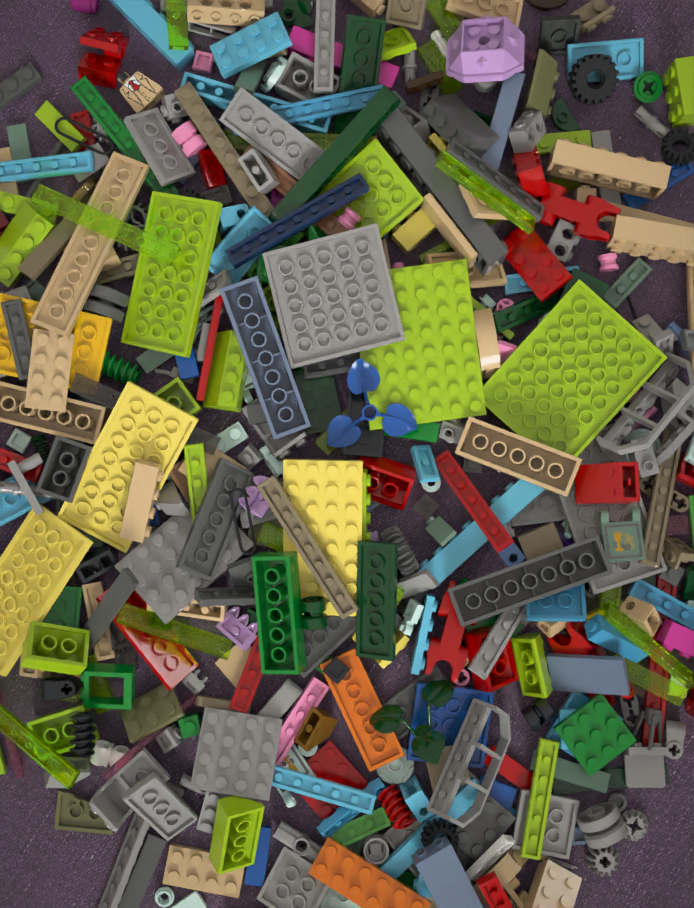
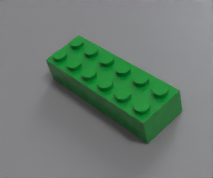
(278, 612)

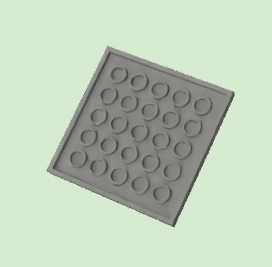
(333, 296)

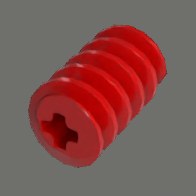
(395, 808)

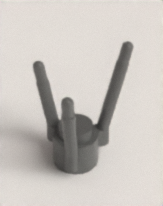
(653, 718)

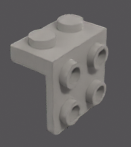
(645, 767)

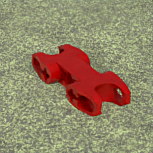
(583, 215)
(448, 645)
(579, 645)

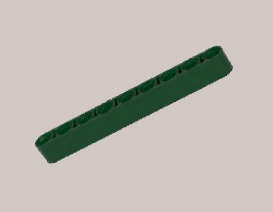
(338, 153)

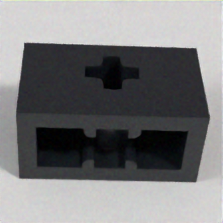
(97, 563)

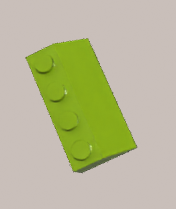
(20, 240)
(226, 374)
(235, 833)

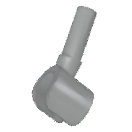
(174, 373)

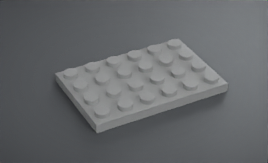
(154, 563)

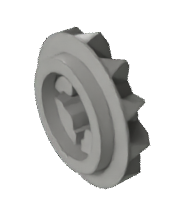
(635, 815)

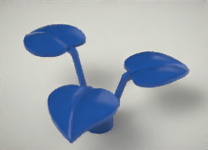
(397, 420)

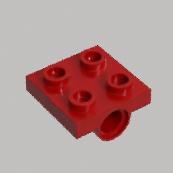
(112, 43)

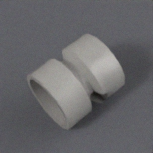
(375, 848)

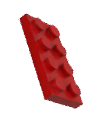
(535, 263)

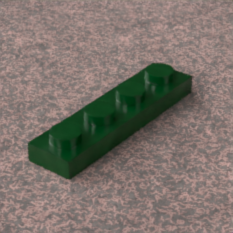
(522, 312)

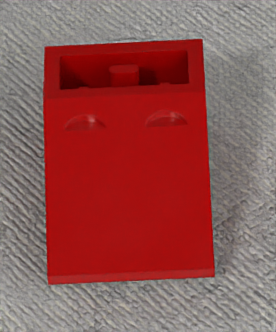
(607, 483)

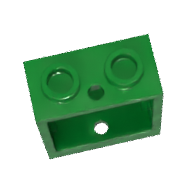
(109, 670)

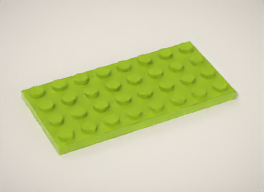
(167, 297)

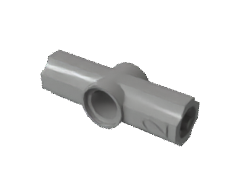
(290, 837)

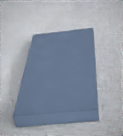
(588, 674)

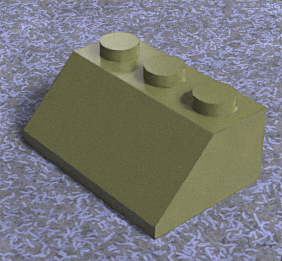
(540, 84)

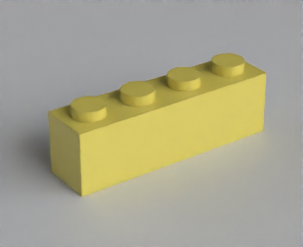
(412, 231)

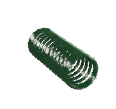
(39, 437)

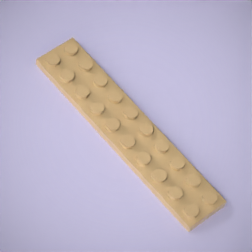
(88, 249)

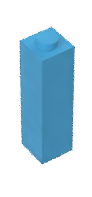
(606, 635)

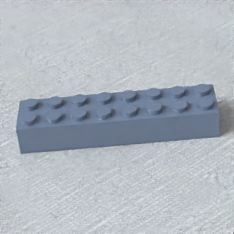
(264, 357)

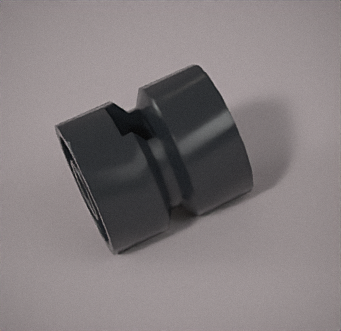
(538, 713)

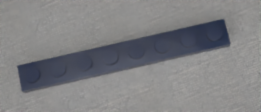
(297, 220)

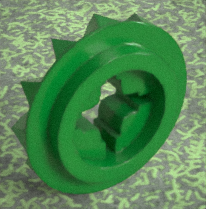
(655, 87)

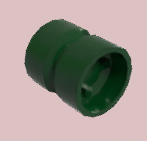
(313, 610)

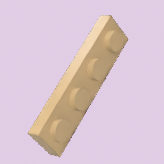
(91, 591)

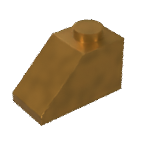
(315, 728)

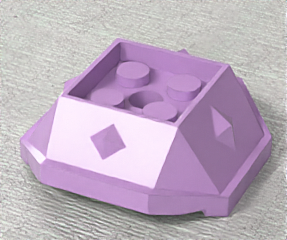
(485, 50)

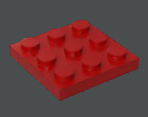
(334, 766)

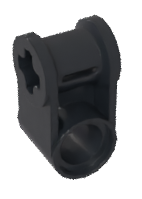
(56, 688)

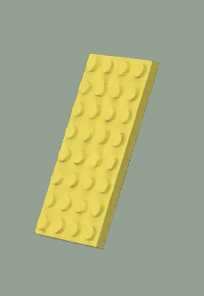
(136, 429)
(331, 505)
(33, 576)

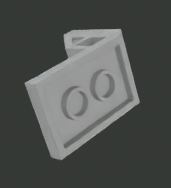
(685, 414)

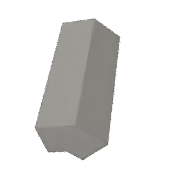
(211, 33)

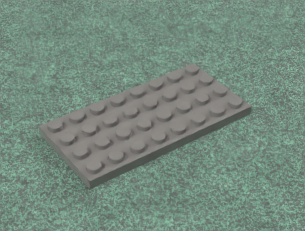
(585, 523)

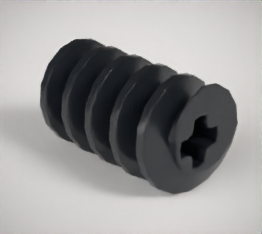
(83, 733)

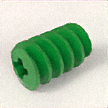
(119, 370)

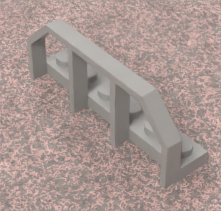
(644, 401)
(460, 757)

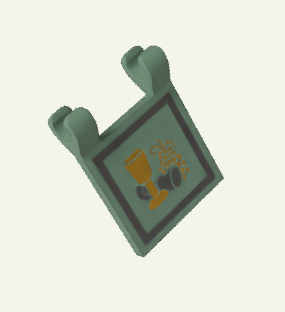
(622, 539)

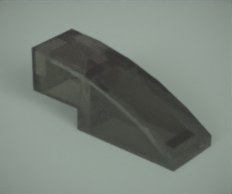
(122, 648)

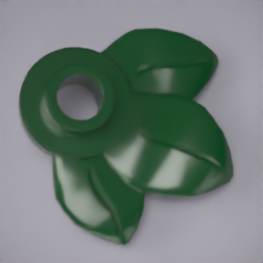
(299, 11)

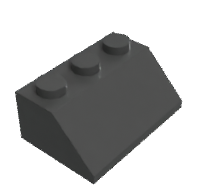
(64, 469)

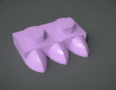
(256, 501)
(237, 629)

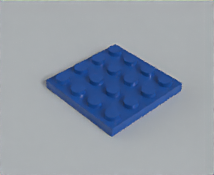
(449, 719)

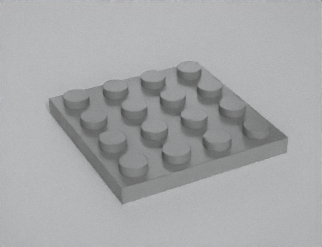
(236, 754)

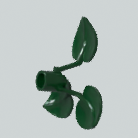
(427, 743)

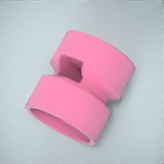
(189, 139)

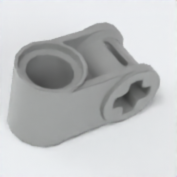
(674, 736)

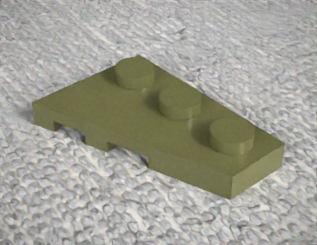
(75, 814)

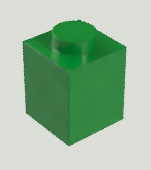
(190, 724)

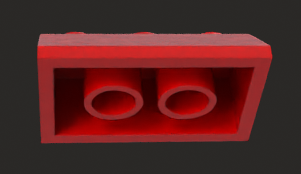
(389, 481)
(504, 670)

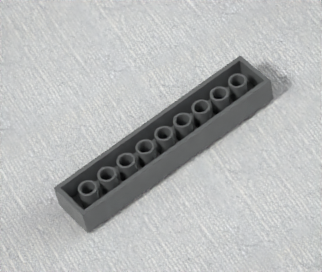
(418, 164)

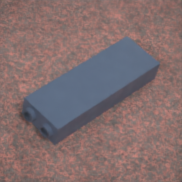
(503, 117)
(445, 876)

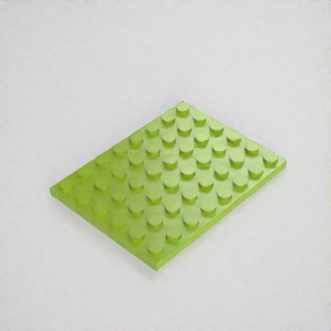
(438, 363)
(571, 373)

